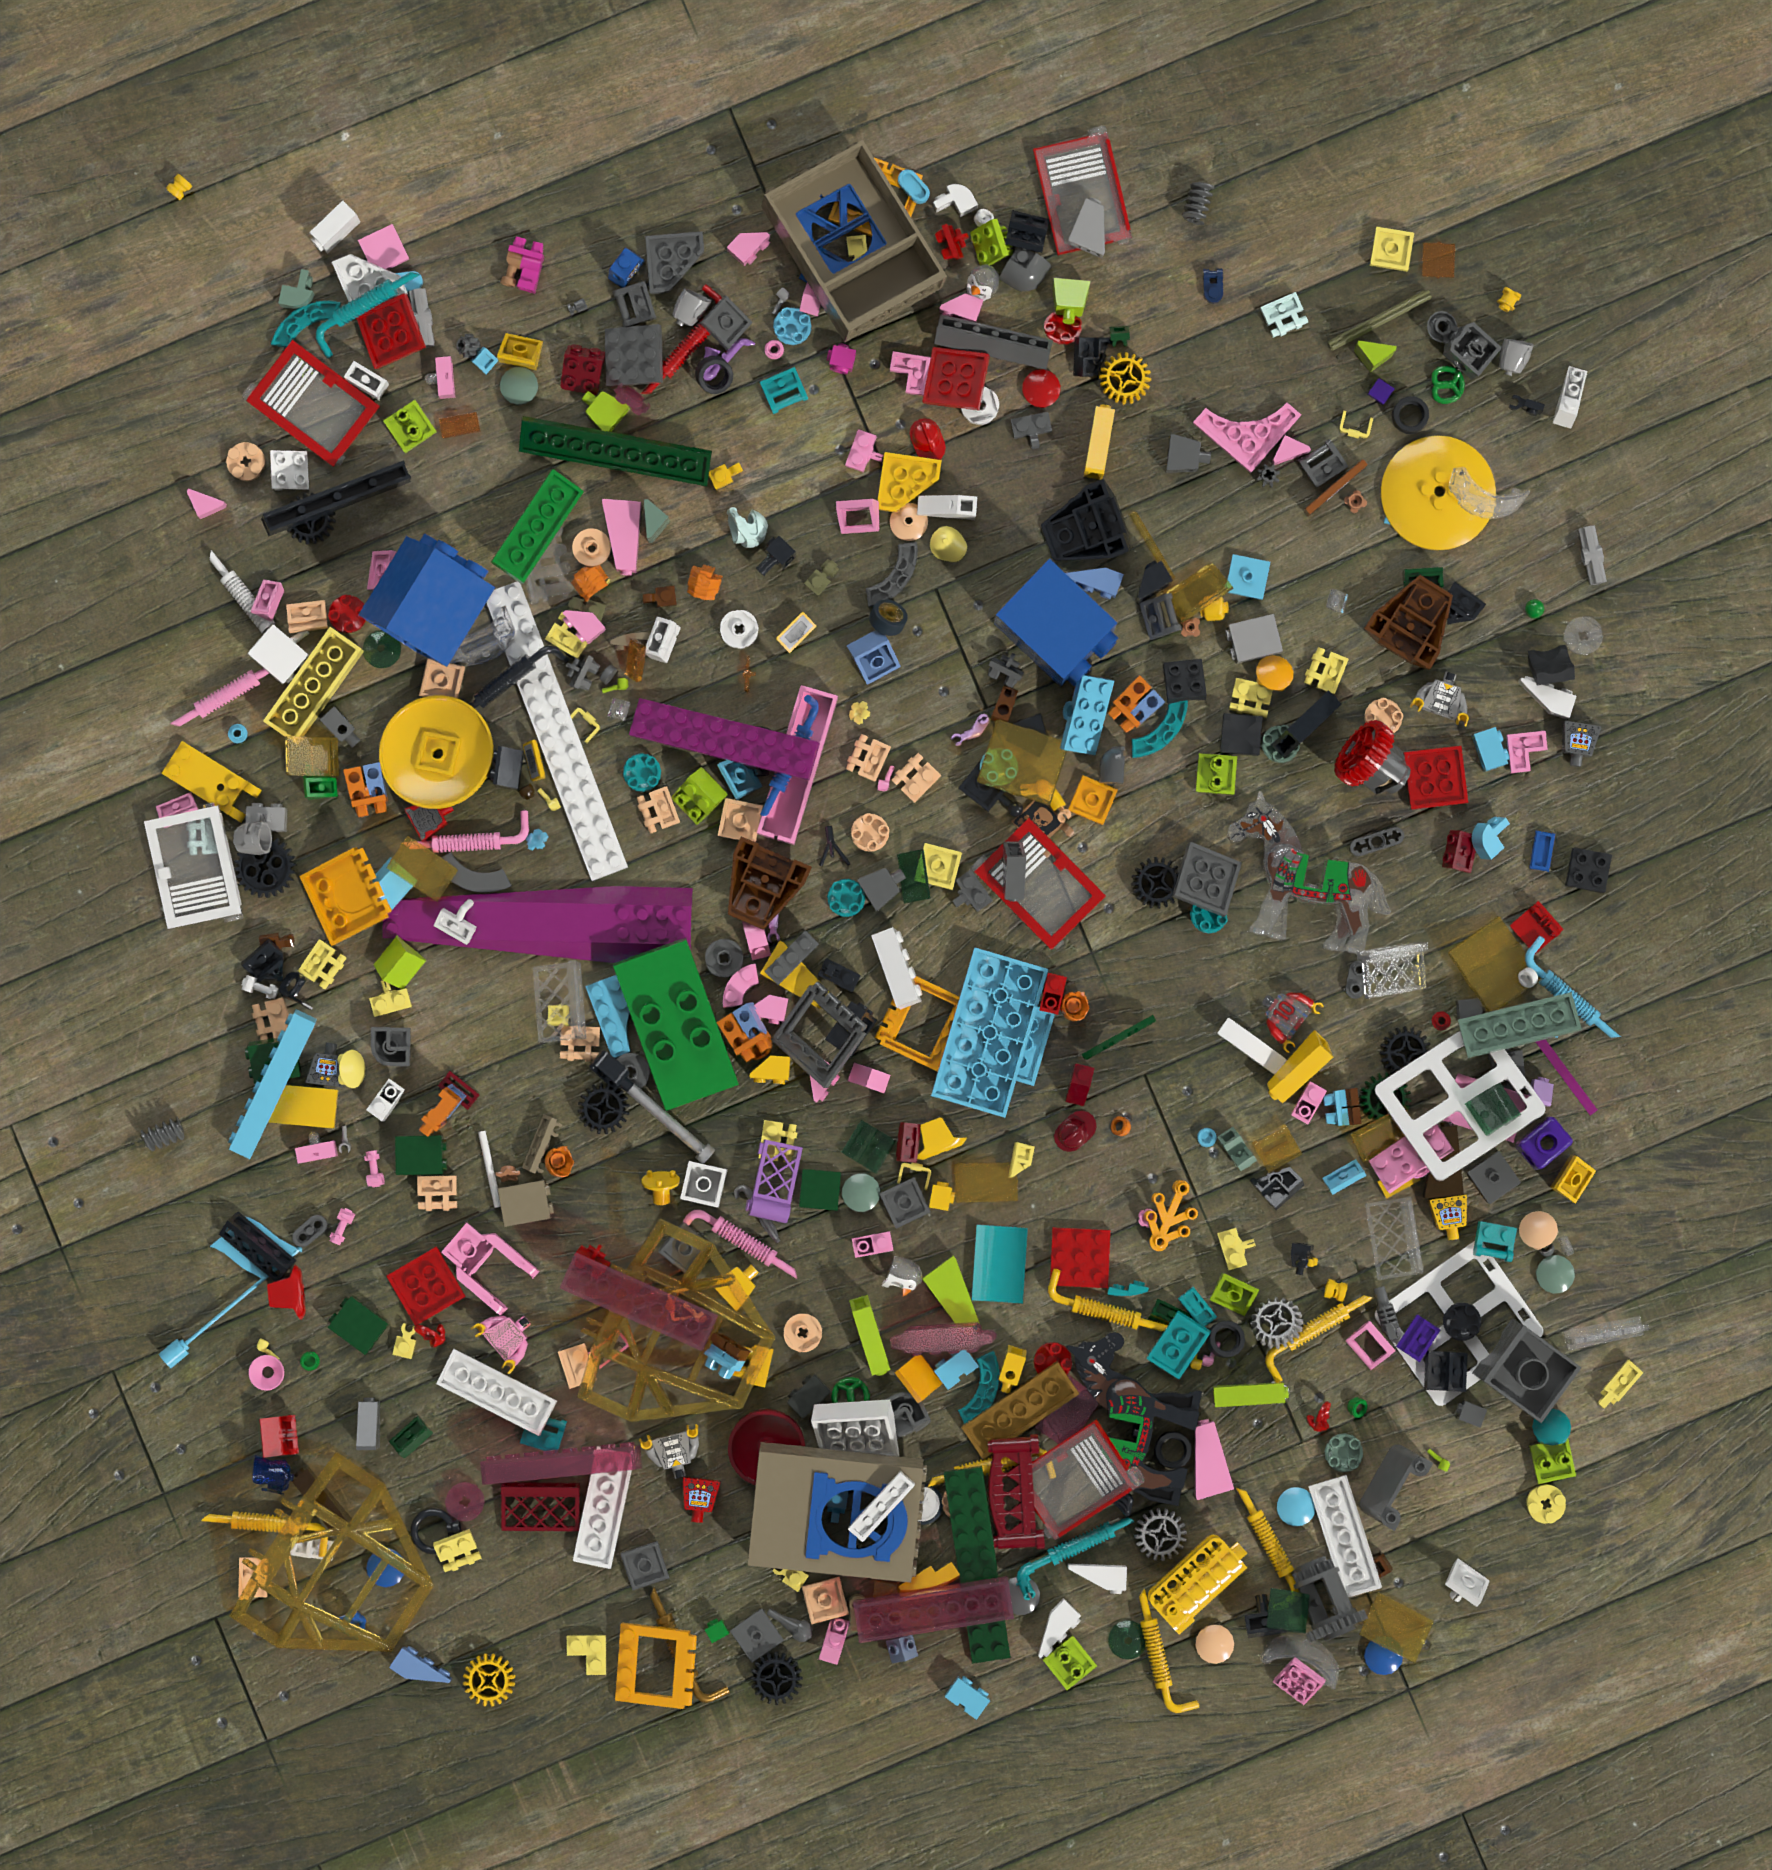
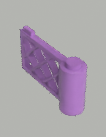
(767, 1206)

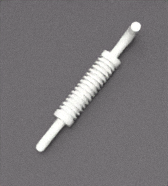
(245, 598)

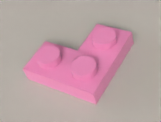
(915, 367)
(1519, 747)

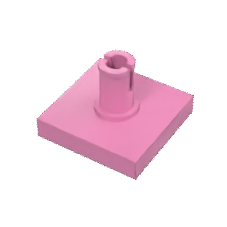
(379, 563)

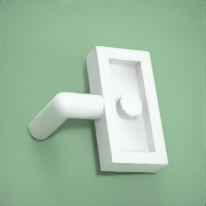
(455, 924)

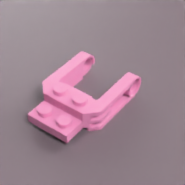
(470, 1251)

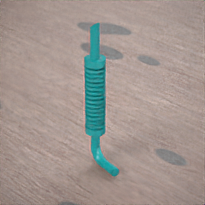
(360, 306)

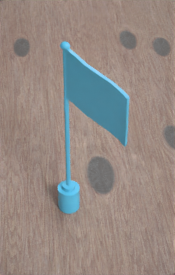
(179, 1349)

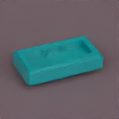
(1197, 1307)

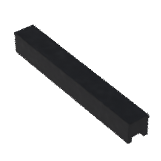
(335, 498)

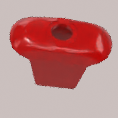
(289, 1293)

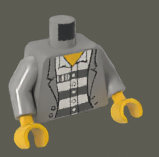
(1443, 699)
(673, 1450)

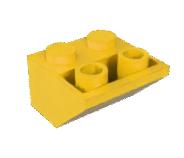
(773, 1068)

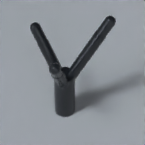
(829, 846)

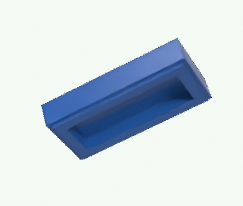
(1542, 851)

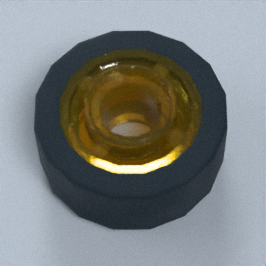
(888, 617)

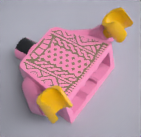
(506, 1337)

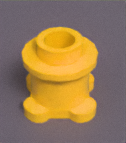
(1508, 299)

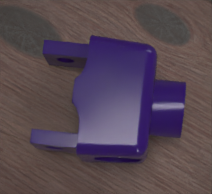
(1530, 1146)

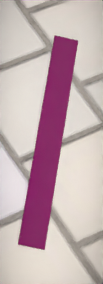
(1567, 1076)

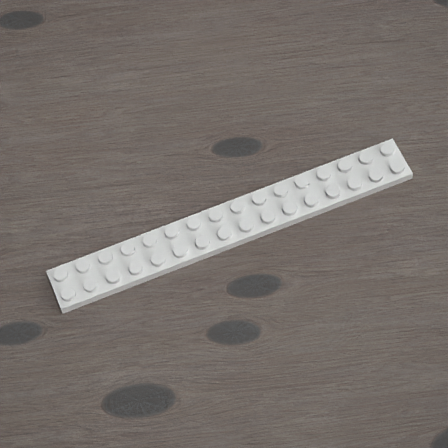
(559, 739)

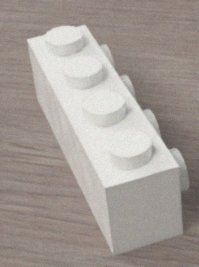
(896, 968)

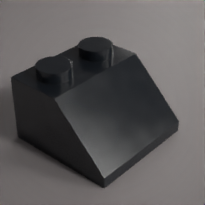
(1153, 581)

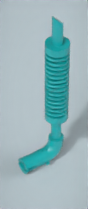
(1066, 1550)

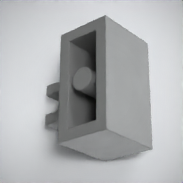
(274, 816)

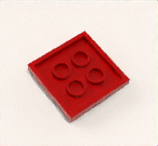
(390, 331)
(956, 378)
(1436, 777)
(1081, 1257)
(426, 1286)

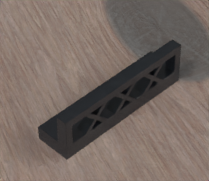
(258, 1244)

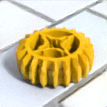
(1132, 382)
(495, 1686)

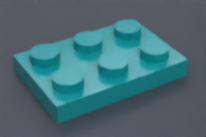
(1178, 1344)

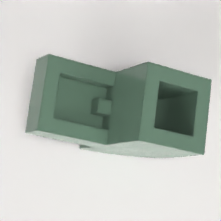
(297, 297)
(1236, 1149)

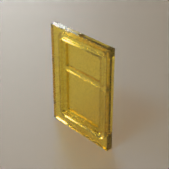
(1396, 1627)

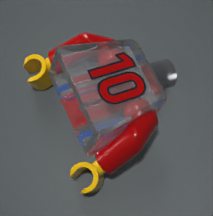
(1287, 1014)

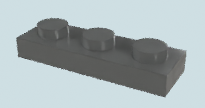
(791, 957)

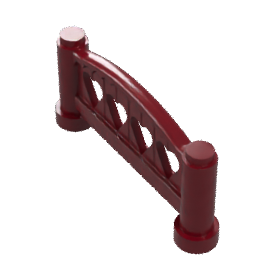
(1024, 1533)

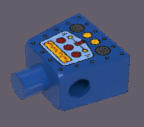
(625, 267)

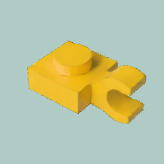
(722, 476)

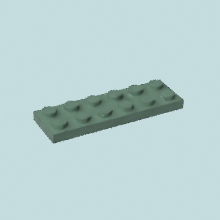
(1519, 1025)

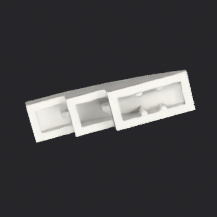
(1251, 1046)

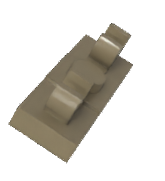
(540, 1144)

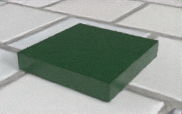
(820, 1189)

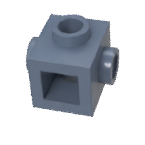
(901, 1648)

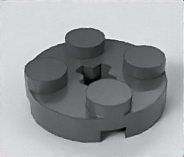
(721, 947)
(639, 1064)

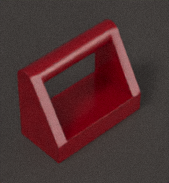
(908, 1142)

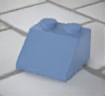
(873, 656)

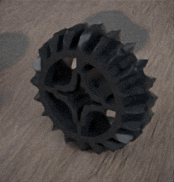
(312, 528)
(1148, 897)
(1404, 1043)
(607, 1091)
(785, 1678)

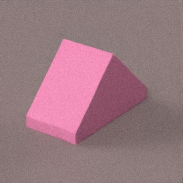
(1289, 450)
(204, 504)
(869, 1078)

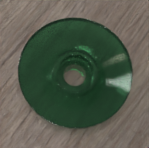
(388, 656)
(1118, 1634)

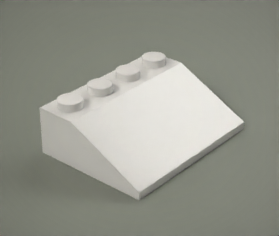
(856, 1427)

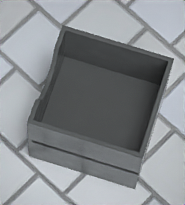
(1527, 1370)

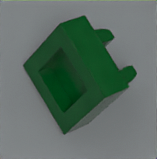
(1119, 333)

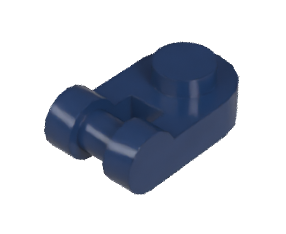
(1213, 292)

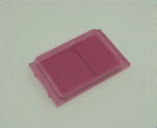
(1070, 1416)

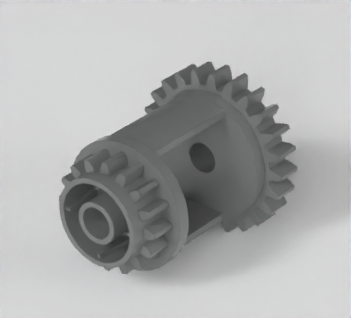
(1346, 1614)

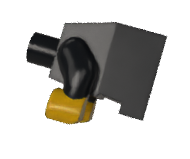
(1301, 1257)

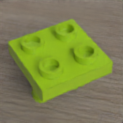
(990, 242)
(410, 426)
(1216, 774)
(1552, 1462)
(1069, 1662)

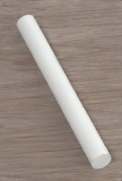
(489, 1168)

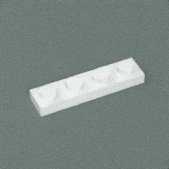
(881, 1506)

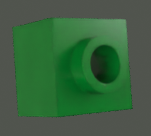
(716, 1630)

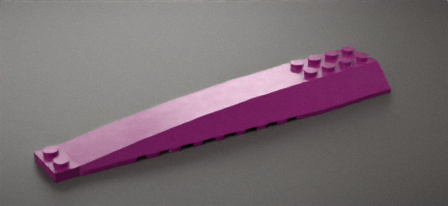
(563, 923)

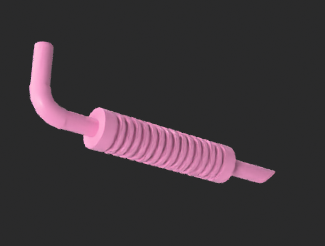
(223, 696)
(477, 841)
(741, 1239)

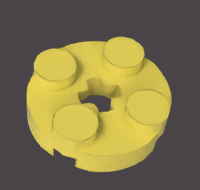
(1536, 1509)

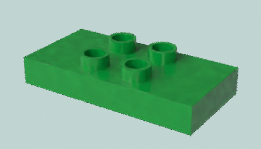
(675, 1024)

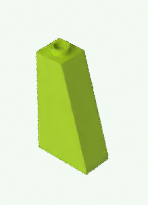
(950, 1290)
(869, 1335)
(1249, 1394)

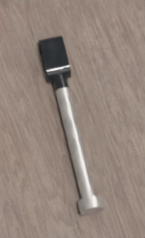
(616, 1075)

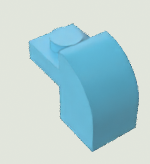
(1485, 837)

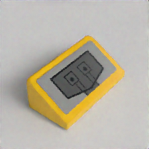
(796, 632)
(534, 760)

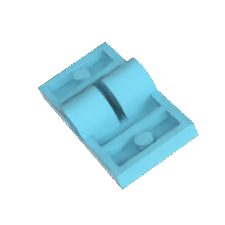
(1086, 714)

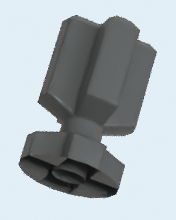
(579, 306)

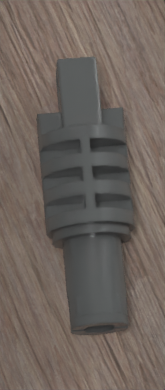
(1386, 1313)

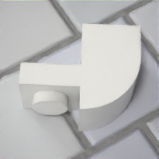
(959, 196)

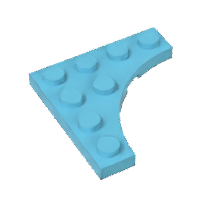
(611, 1013)

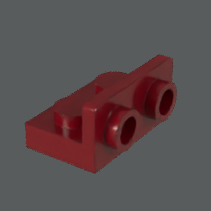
(1459, 851)

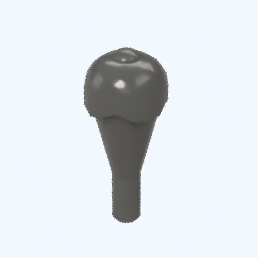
(799, 1629)

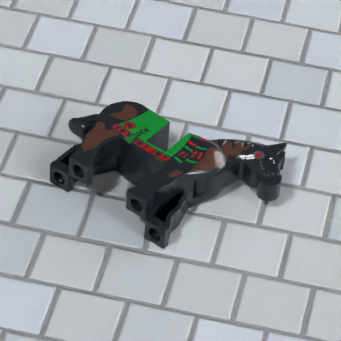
(1130, 1402)

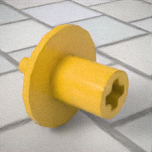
(660, 1184)

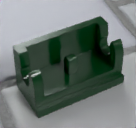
(1432, 574)

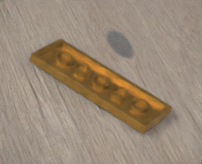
(1021, 1408)

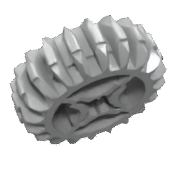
(1290, 1328)
(1177, 1538)

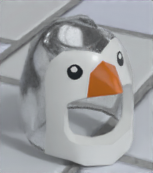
(984, 281)
(903, 1274)

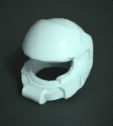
(750, 533)

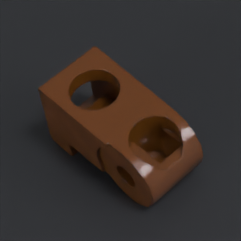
(1004, 704)

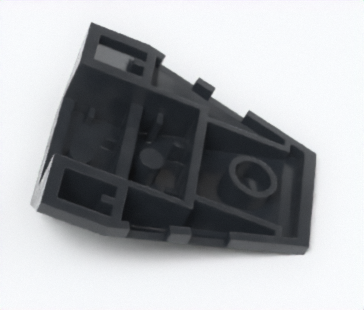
(1088, 526)

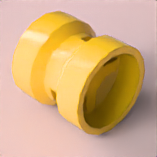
(180, 185)
(1340, 1290)

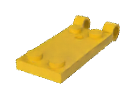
(203, 775)

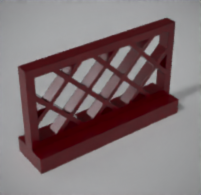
(536, 1490)

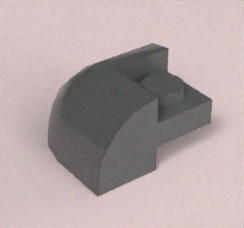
(1025, 270)
(1112, 766)
(391, 1045)
(908, 1414)

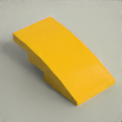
(306, 1107)

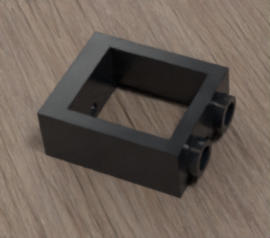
(839, 1035)

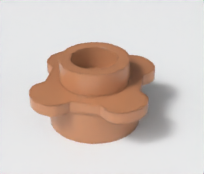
(1361, 502)
(1189, 632)

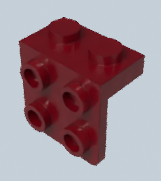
(582, 369)

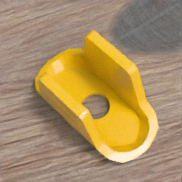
(937, 1139)

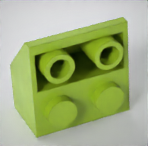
(699, 795)

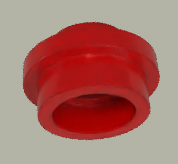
(1436, 1025)

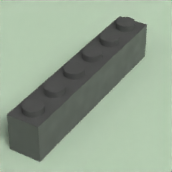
(993, 340)

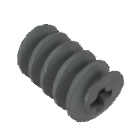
(1196, 202)
(163, 1134)

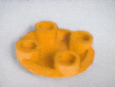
(1274, 673)

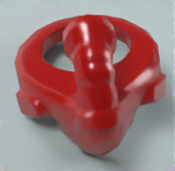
(434, 1338)
(1321, 1419)

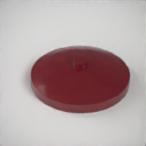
(759, 1427)

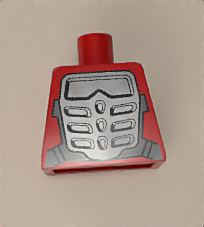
(428, 821)

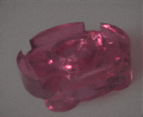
(632, 399)
(471, 1492)

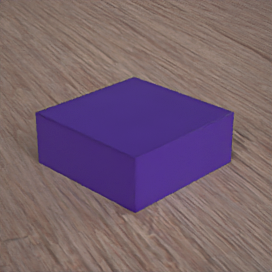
(1380, 391)

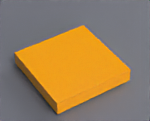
(1092, 800)
(918, 1378)

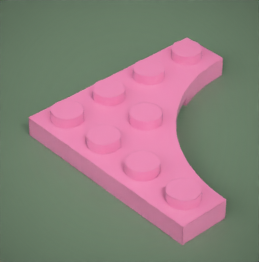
(1249, 440)

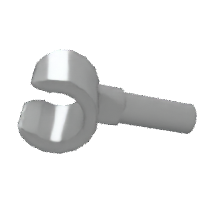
(783, 294)
(344, 1140)

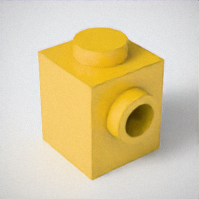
(941, 1196)

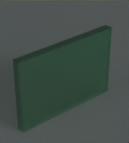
(916, 884)

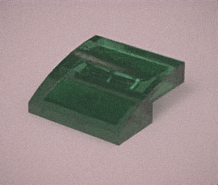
(1493, 1109)
(868, 1146)
(1288, 1610)

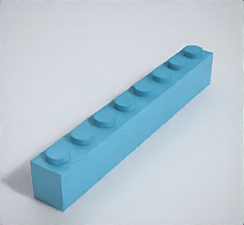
(272, 1084)

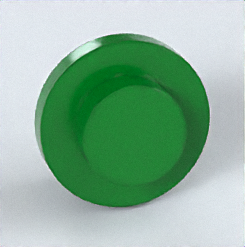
(310, 1361)

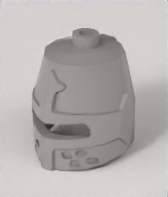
(690, 307)
(1514, 355)
(253, 838)

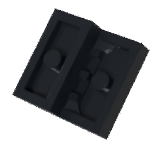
(1027, 231)
(1445, 1371)

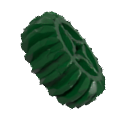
(1371, 1087)

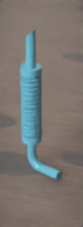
(1552, 982)

